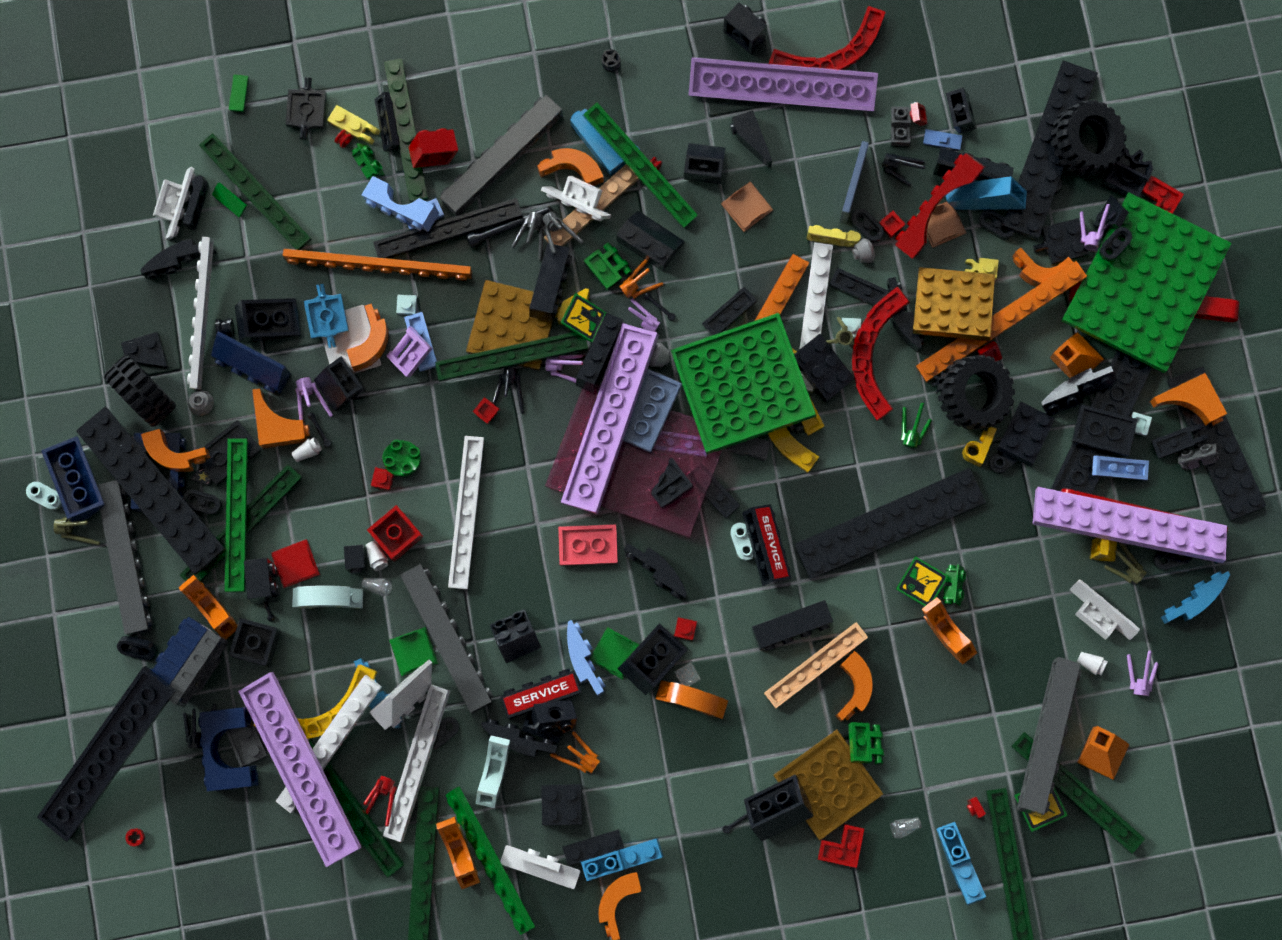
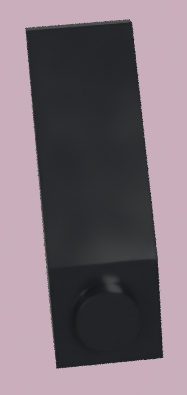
(749, 135)

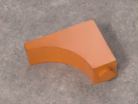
(1197, 396)
(274, 429)

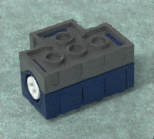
(189, 659)

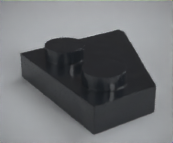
(1115, 216)
(146, 350)
(671, 485)

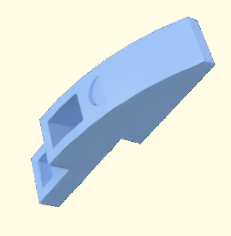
(579, 651)

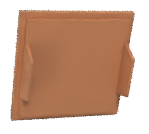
(746, 206)
(944, 225)

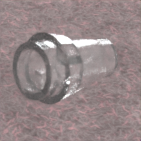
(379, 586)
(903, 827)

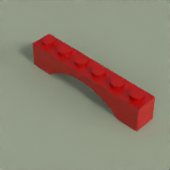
(915, 237)

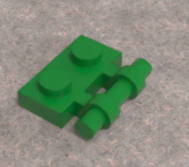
(603, 270)
(860, 743)

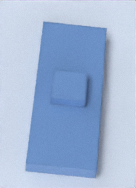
(942, 139)

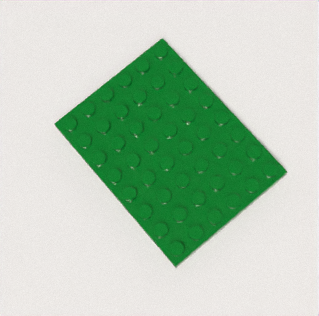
(1152, 288)

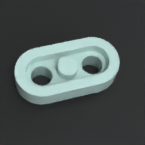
(43, 495)
(741, 541)

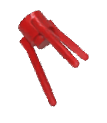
(383, 786)

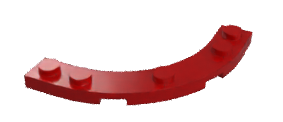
(843, 57)
(864, 347)

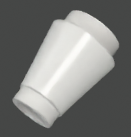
(306, 450)
(376, 556)
(1092, 662)

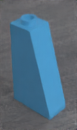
(597, 145)
(989, 194)

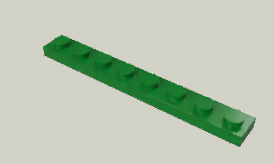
(639, 165)
(236, 515)
(490, 861)

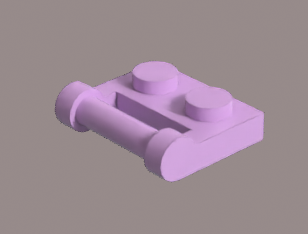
(413, 355)

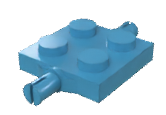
(326, 316)

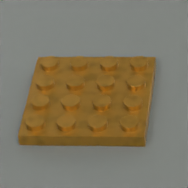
(954, 304)
(505, 321)
(831, 783)

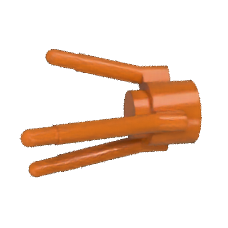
(630, 287)
(588, 762)

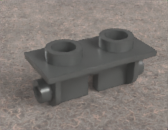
(1190, 458)

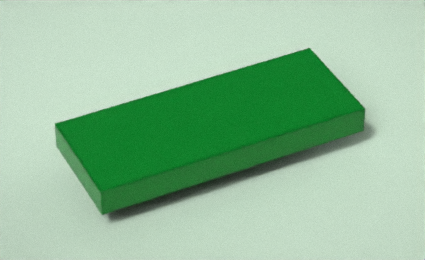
(238, 93)
(229, 200)

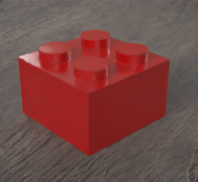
(433, 148)
(395, 533)

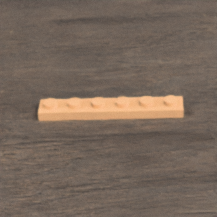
(611, 191)
(815, 665)

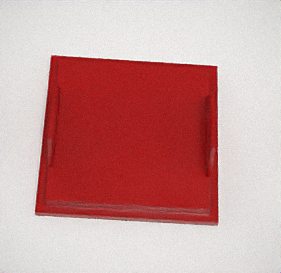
(295, 563)

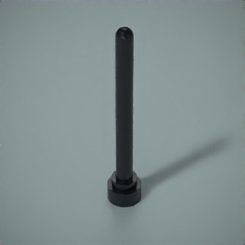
(475, 239)

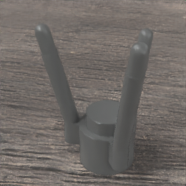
(534, 222)
(553, 223)

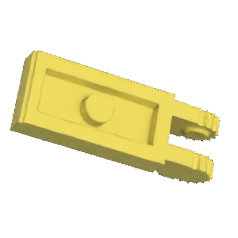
(352, 124)
(834, 236)

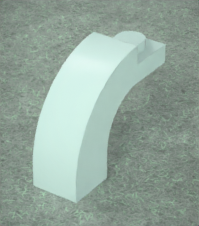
(327, 596)
(493, 772)

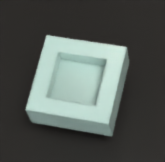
(406, 304)
(853, 325)
(1142, 424)

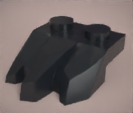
(1129, 174)

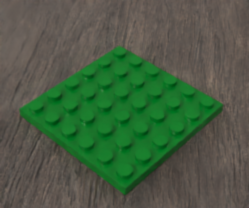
(743, 383)

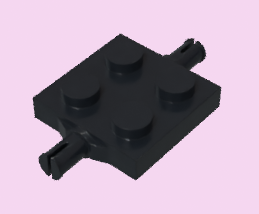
(305, 108)
(1062, 241)

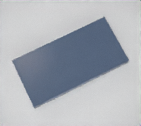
(854, 182)
(651, 410)

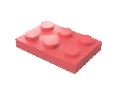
(588, 545)

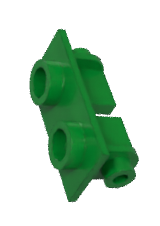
(363, 154)
(954, 593)

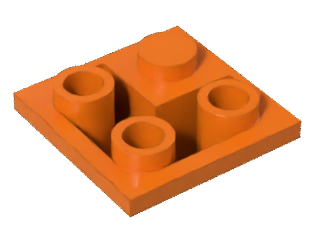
(1076, 356)
(1103, 752)

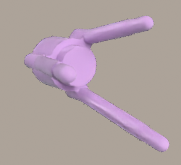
(1093, 239)
(649, 322)
(556, 363)
(305, 388)
(1143, 686)

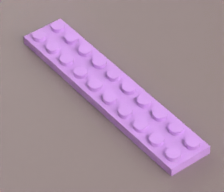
(783, 84)
(609, 418)
(1130, 525)
(299, 769)

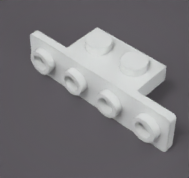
(580, 195)
(171, 202)
(1100, 614)
(544, 868)

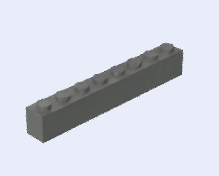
(501, 155)
(124, 559)
(446, 638)
(1048, 737)

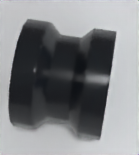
(608, 57)
(225, 326)

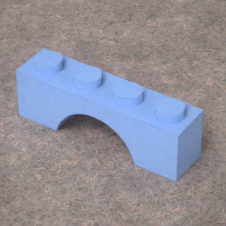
(418, 213)

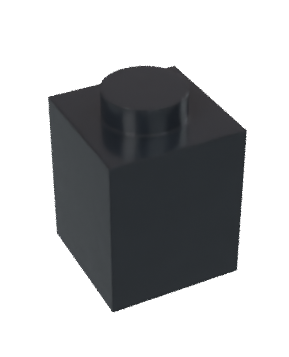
(355, 558)

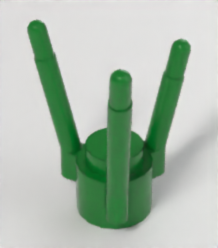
(912, 438)

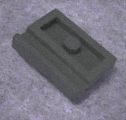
(246, 744)

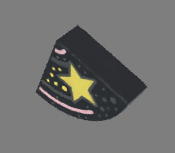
(201, 477)

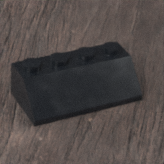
(993, 170)

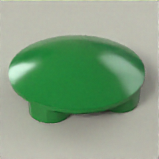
(401, 458)

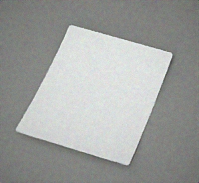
(358, 333)

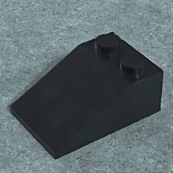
(267, 319)
(652, 659)

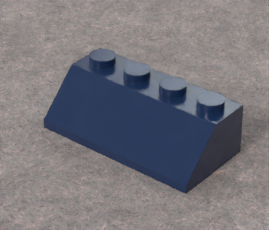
(249, 363)
(73, 479)

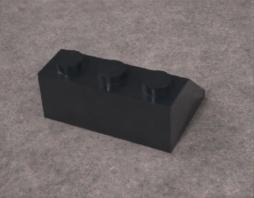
(649, 240)
(778, 808)

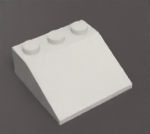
(403, 697)

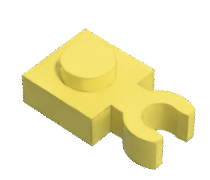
(984, 266)

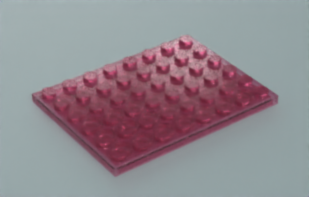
(639, 471)

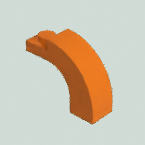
(574, 160)
(1033, 273)
(375, 345)
(181, 462)
(209, 606)
(948, 632)
(862, 681)
(692, 699)
(458, 852)
(614, 893)

